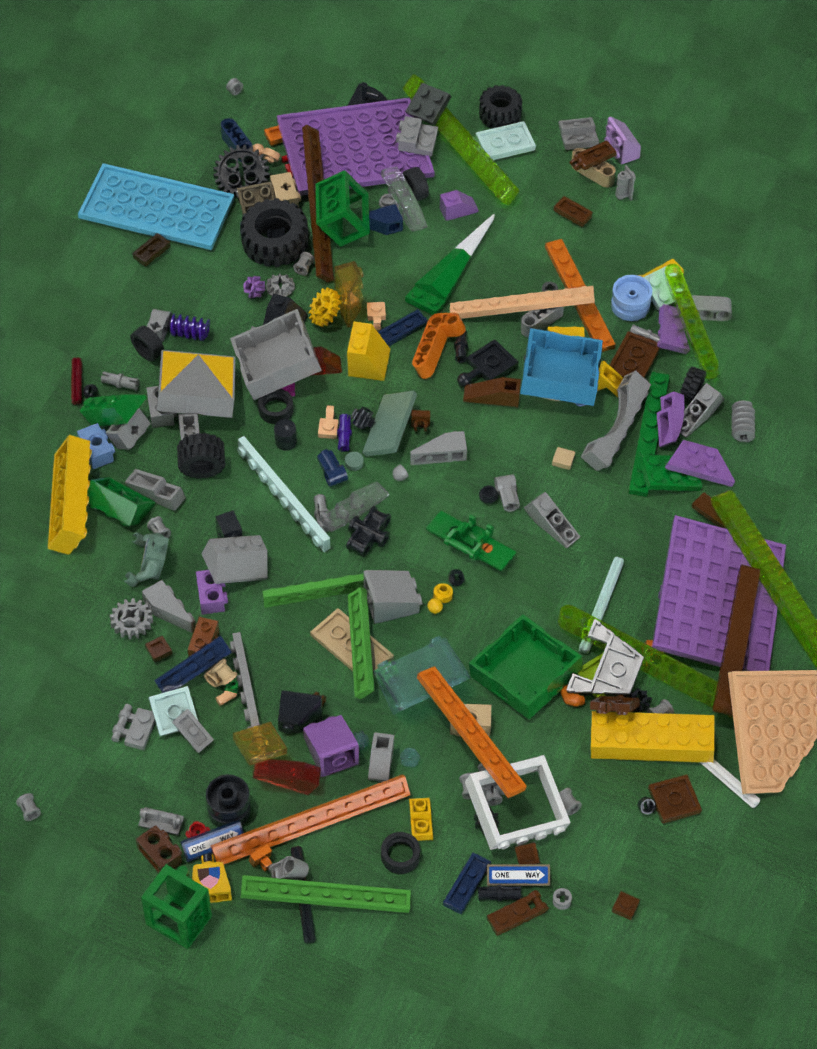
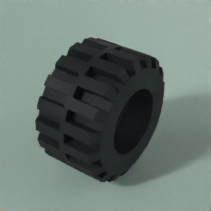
(500, 106)
(201, 455)

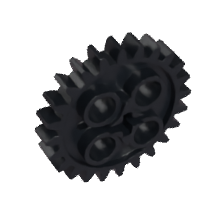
(225, 174)

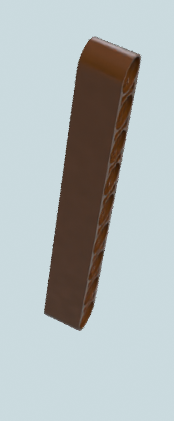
(737, 635)

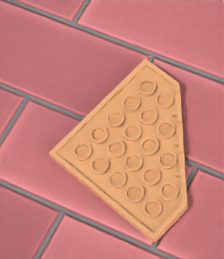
(772, 725)

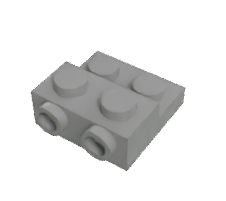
(416, 136)

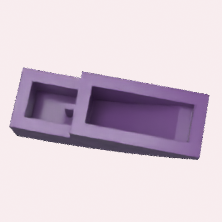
(670, 418)

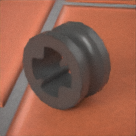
(549, 285)

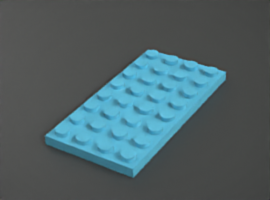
(156, 206)

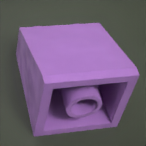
(332, 745)

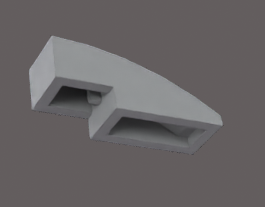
(156, 489)

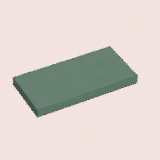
(389, 423)

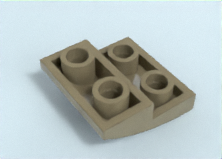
(254, 193)

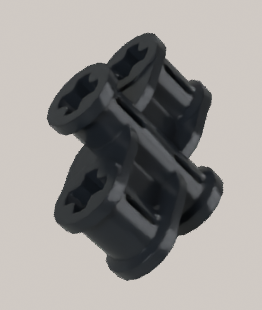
(368, 531)

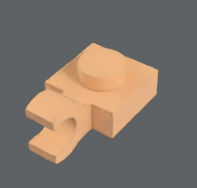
(376, 313)
(329, 426)

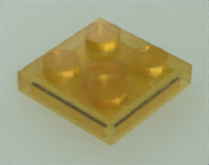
(259, 743)

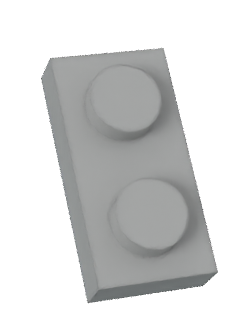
(192, 730)

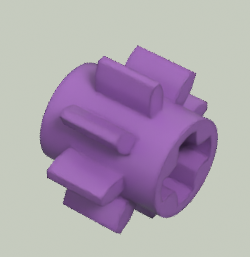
(254, 286)

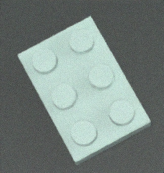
(506, 140)

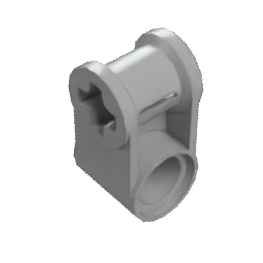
(160, 322)
(289, 868)

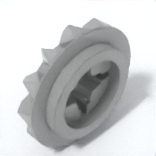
(287, 285)

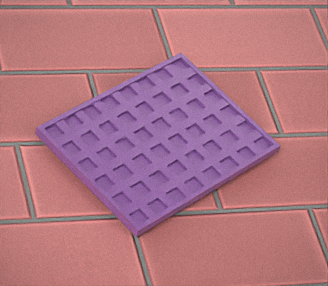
(700, 594)

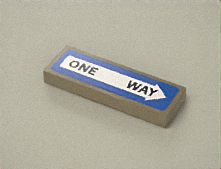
(518, 874)

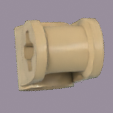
(220, 674)

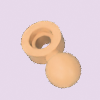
(269, 154)

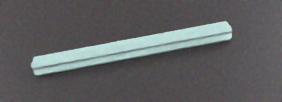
(604, 597)

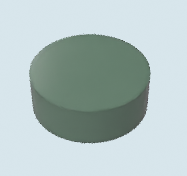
(354, 461)

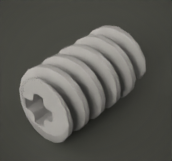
(743, 421)

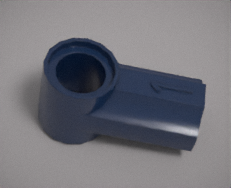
(333, 471)

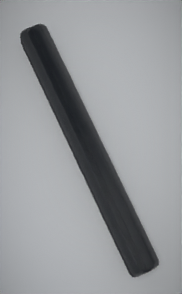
(305, 909)

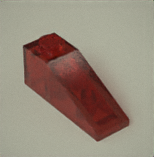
(288, 774)

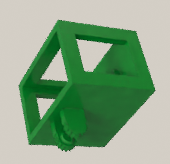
(334, 203)
(184, 893)

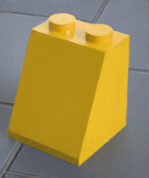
(367, 353)

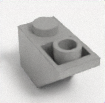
(381, 757)

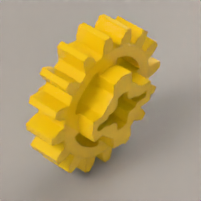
(324, 307)

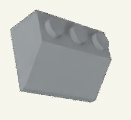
(236, 559)

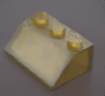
(349, 286)

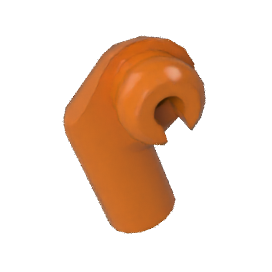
(572, 699)

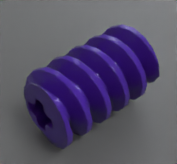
(189, 328)

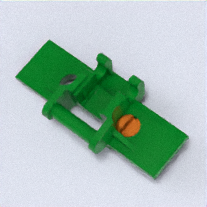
(479, 539)

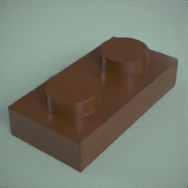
(573, 211)

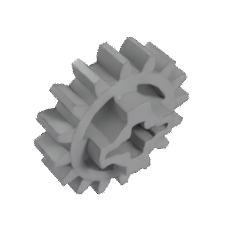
(132, 615)

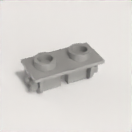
(625, 184)
(168, 821)

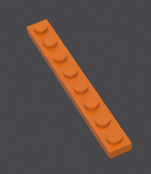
(572, 279)
(471, 732)

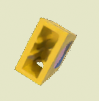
(213, 877)

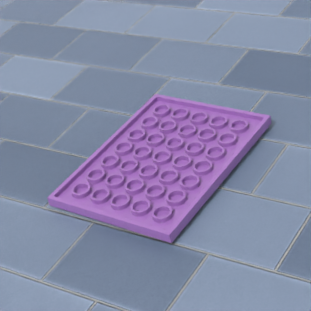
(352, 140)

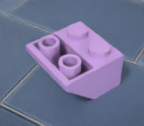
(622, 141)

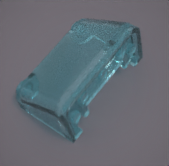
(400, 681)

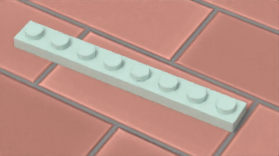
(285, 496)

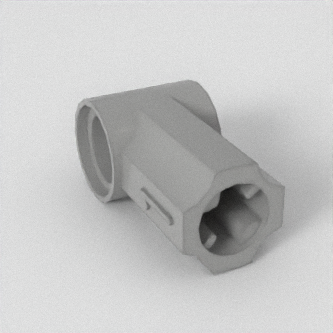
(507, 489)

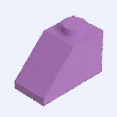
(456, 204)

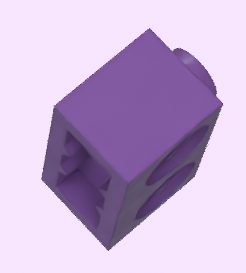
(210, 591)

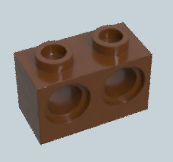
(156, 852)

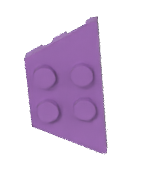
(700, 462)

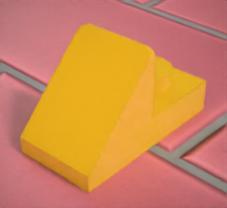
(608, 378)

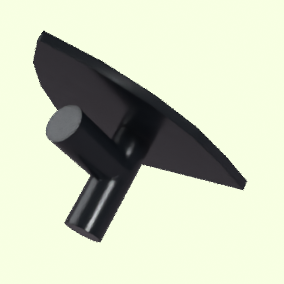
(366, 94)

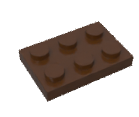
(635, 354)

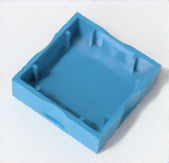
(561, 367)

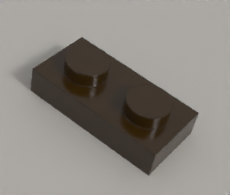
(151, 249)

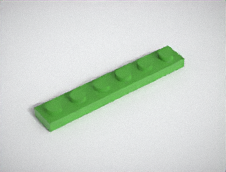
(312, 590)
(360, 643)

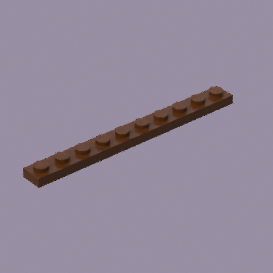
(314, 172)

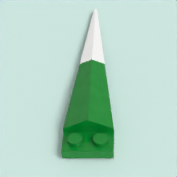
(437, 285)

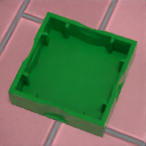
(525, 666)

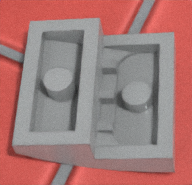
(578, 133)

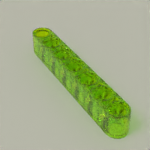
(688, 313)

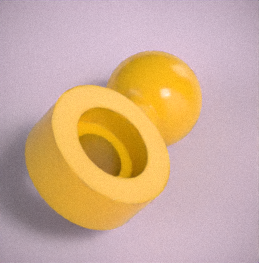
(442, 594)

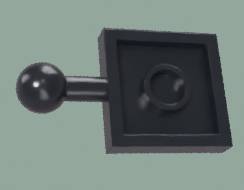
(490, 362)

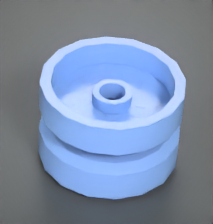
(631, 297)

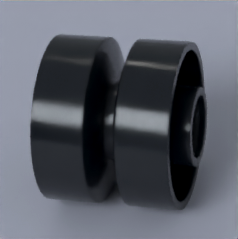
(228, 800)

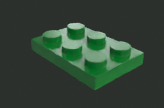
(663, 479)

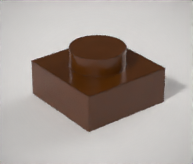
(158, 649)
(527, 853)
(625, 905)

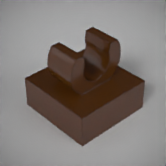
(420, 418)

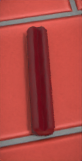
(76, 381)

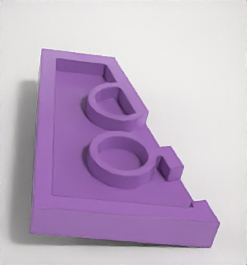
(671, 330)

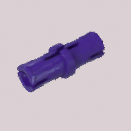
(344, 432)

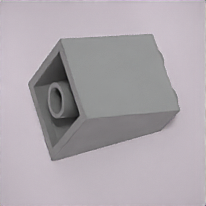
(391, 594)

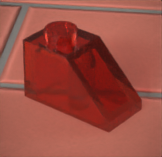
(328, 361)

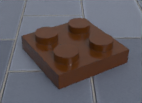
(674, 798)

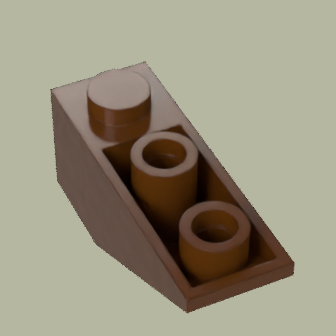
(495, 392)

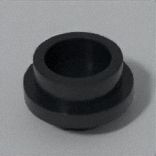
(488, 494)

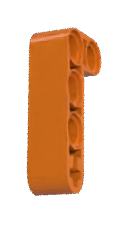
(433, 341)

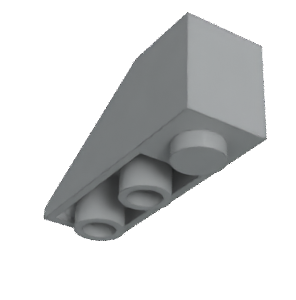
(700, 409)
(551, 519)
(165, 606)

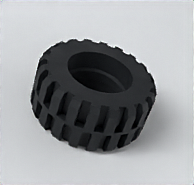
(274, 250)

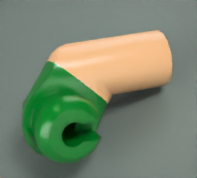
(229, 693)

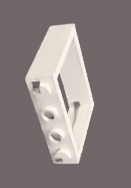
(522, 836)

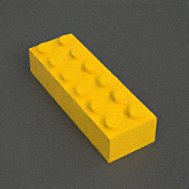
(69, 495)
(653, 737)

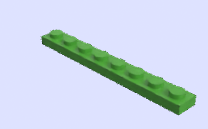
(325, 894)

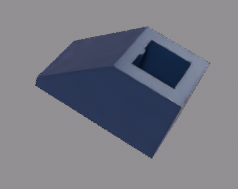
(386, 220)

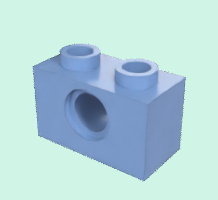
(104, 451)

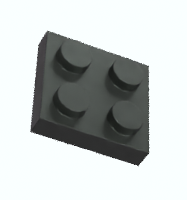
(428, 104)

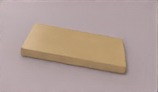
(335, 636)

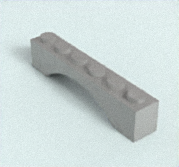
(631, 393)

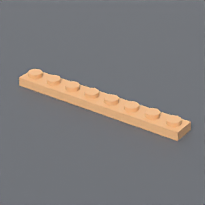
(524, 302)

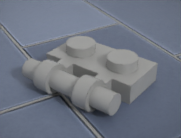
(140, 729)

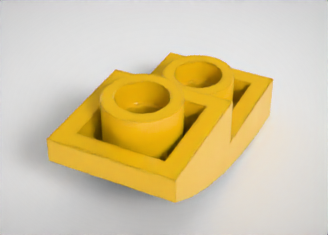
(421, 819)

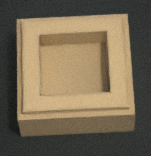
(563, 458)

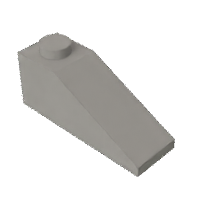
(445, 448)

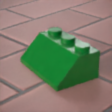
(111, 409)
(118, 501)

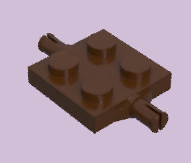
(621, 704)

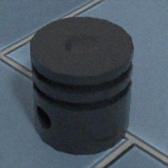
(285, 434)

